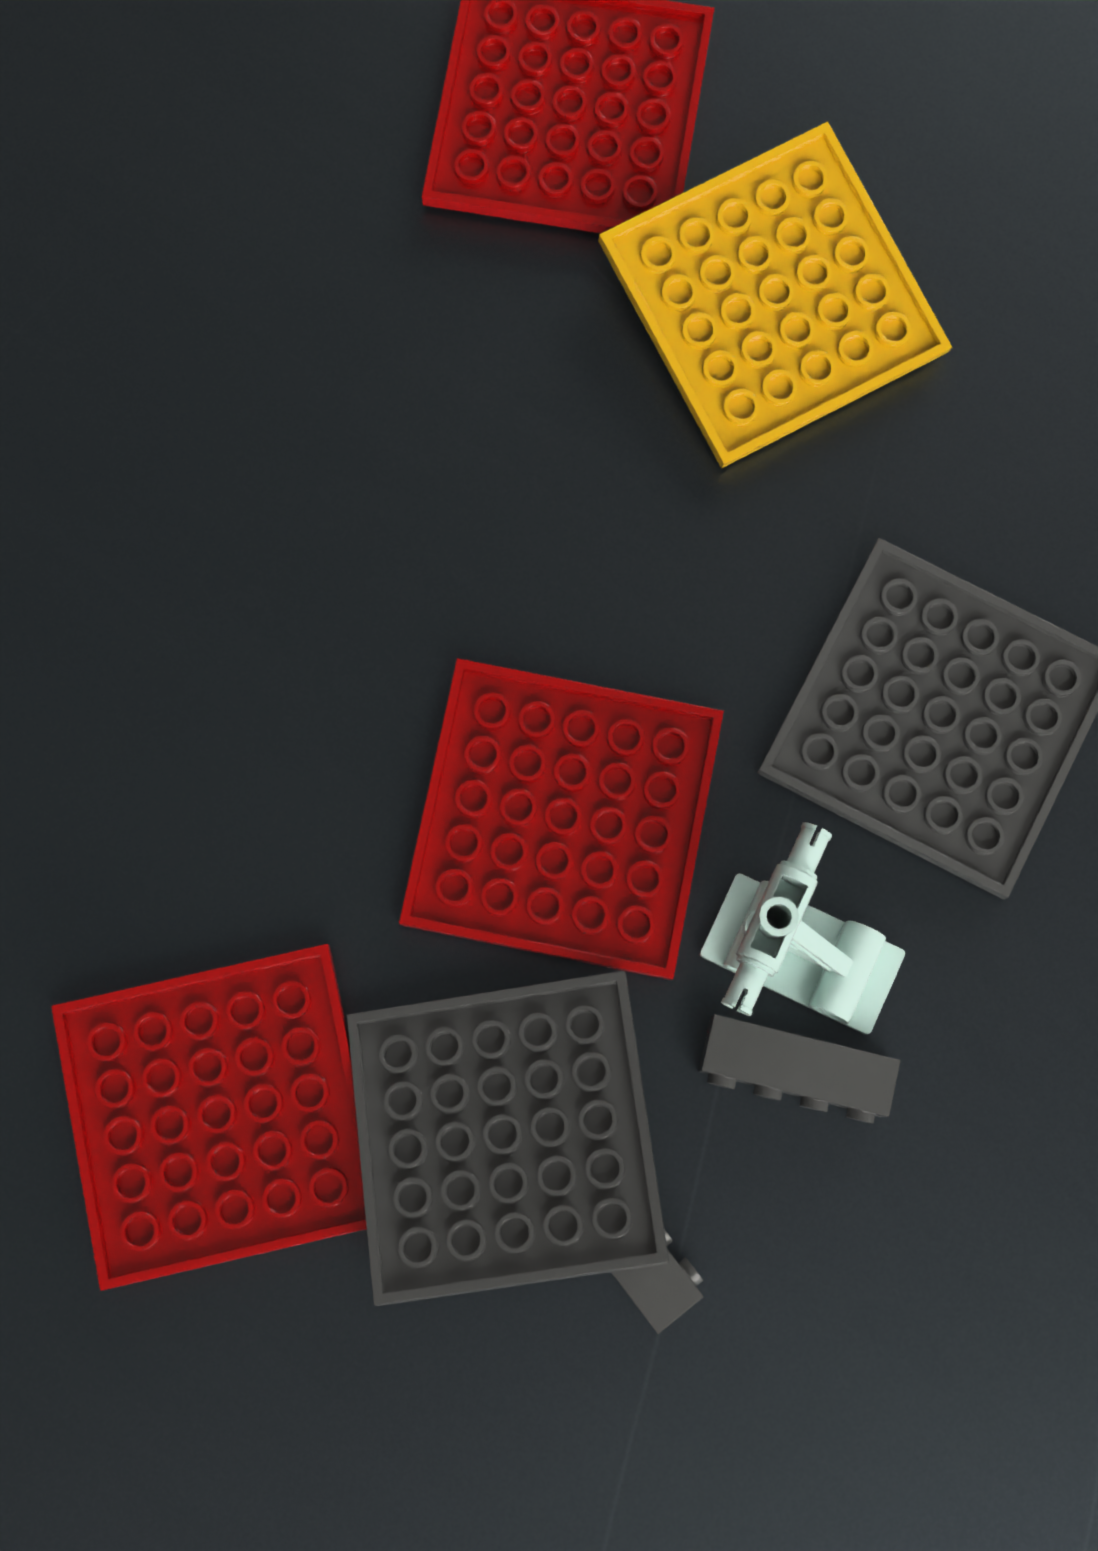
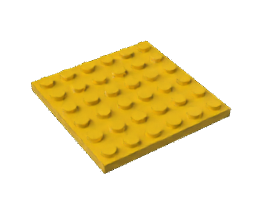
(774, 294)

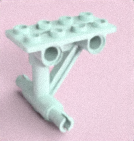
(796, 950)

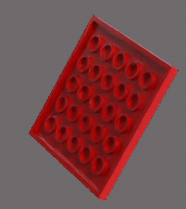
(568, 109)
(563, 819)
(213, 1115)

